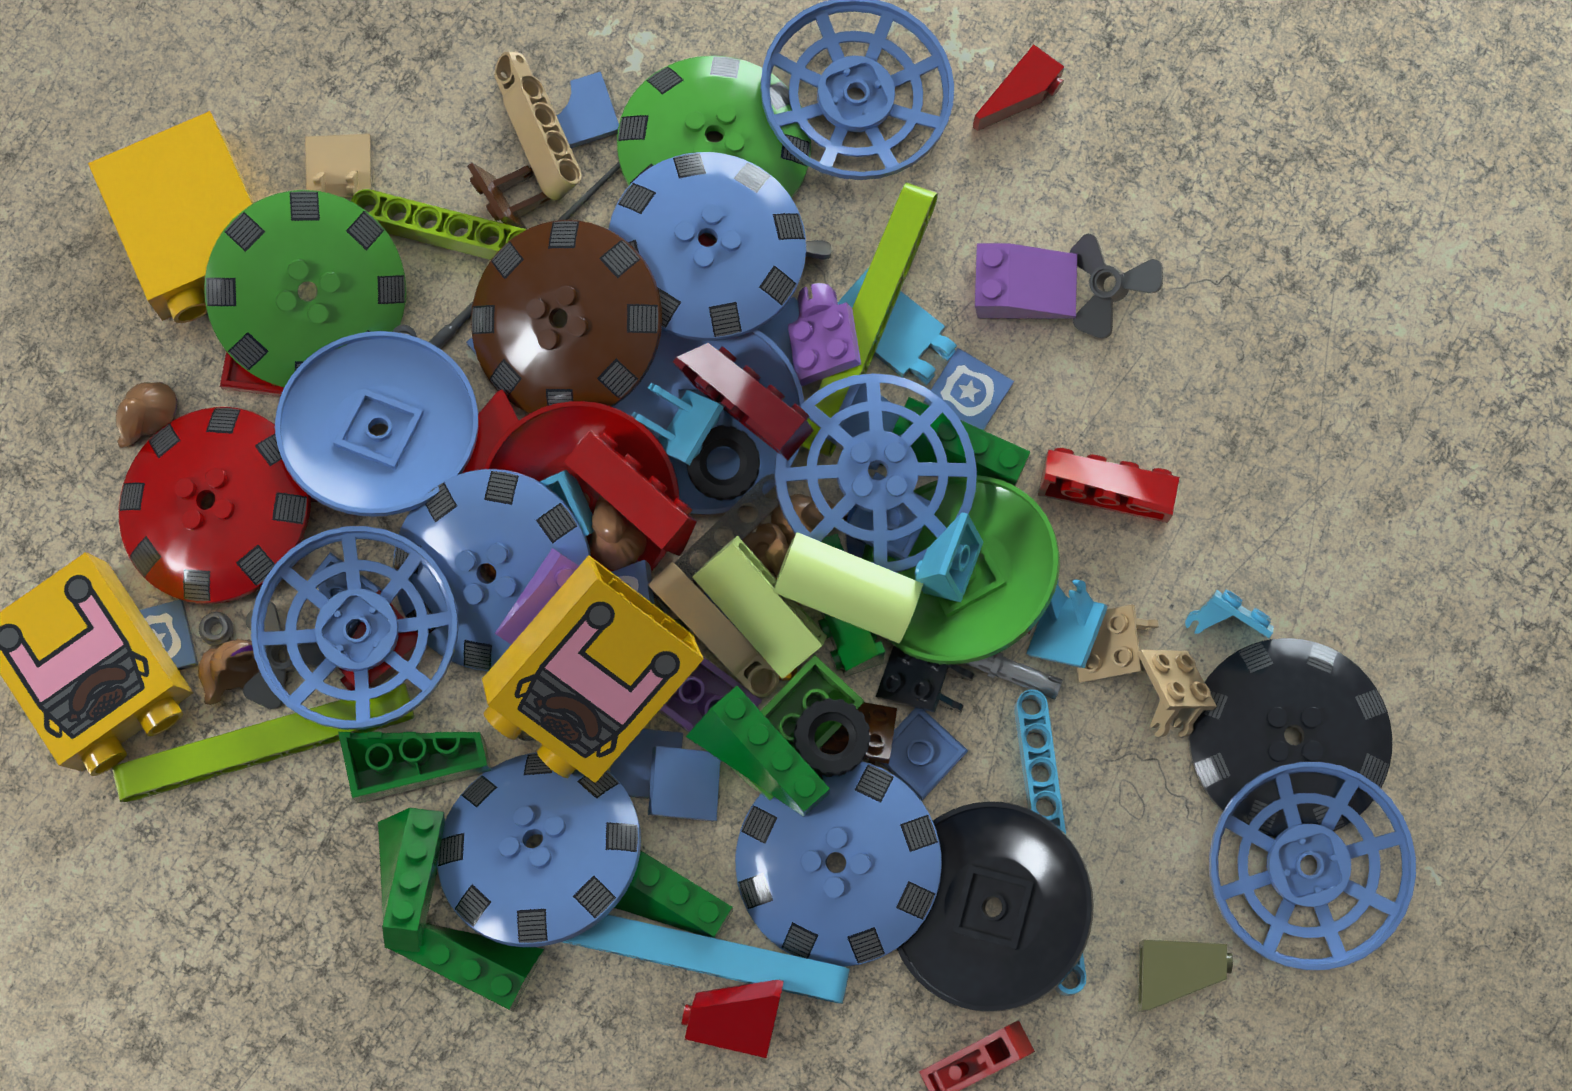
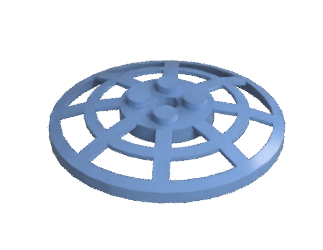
(857, 73)
(879, 447)
(343, 610)
(1332, 866)

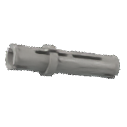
(1019, 674)

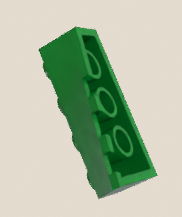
(992, 454)
(853, 646)
(751, 745)
(407, 761)
(408, 874)
(673, 900)
(477, 963)

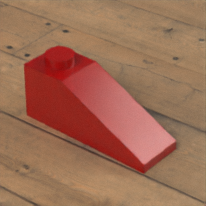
(1023, 88)
(978, 1060)

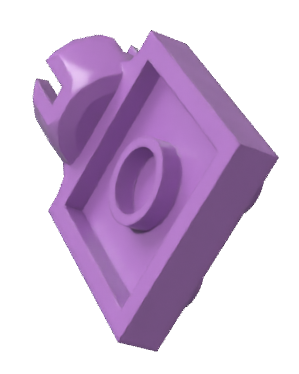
(823, 335)

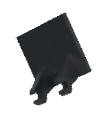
(918, 682)

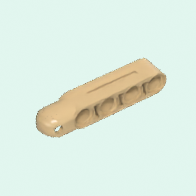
(537, 126)
(715, 630)

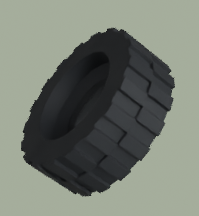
(747, 472)
(832, 711)

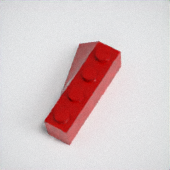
(1109, 485)
(632, 493)

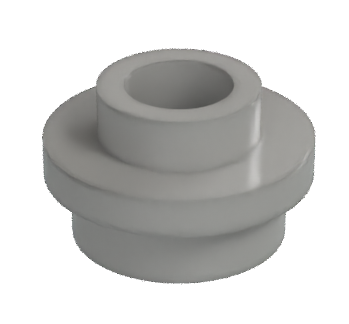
(209, 621)

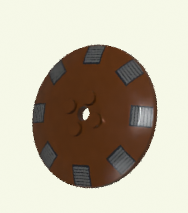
(609, 309)

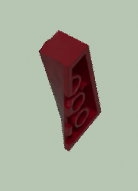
(745, 398)

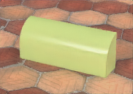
(848, 587)
(767, 620)

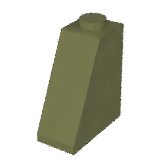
(1178, 969)

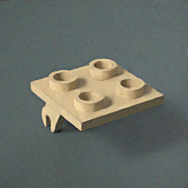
(338, 163)
(1116, 646)
(1179, 689)

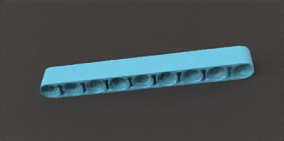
(1045, 790)
(715, 957)

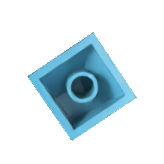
(950, 560)

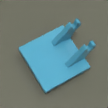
(689, 426)
(1224, 606)
(1068, 627)

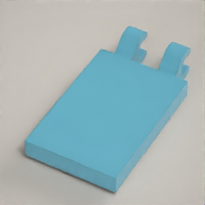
(908, 336)

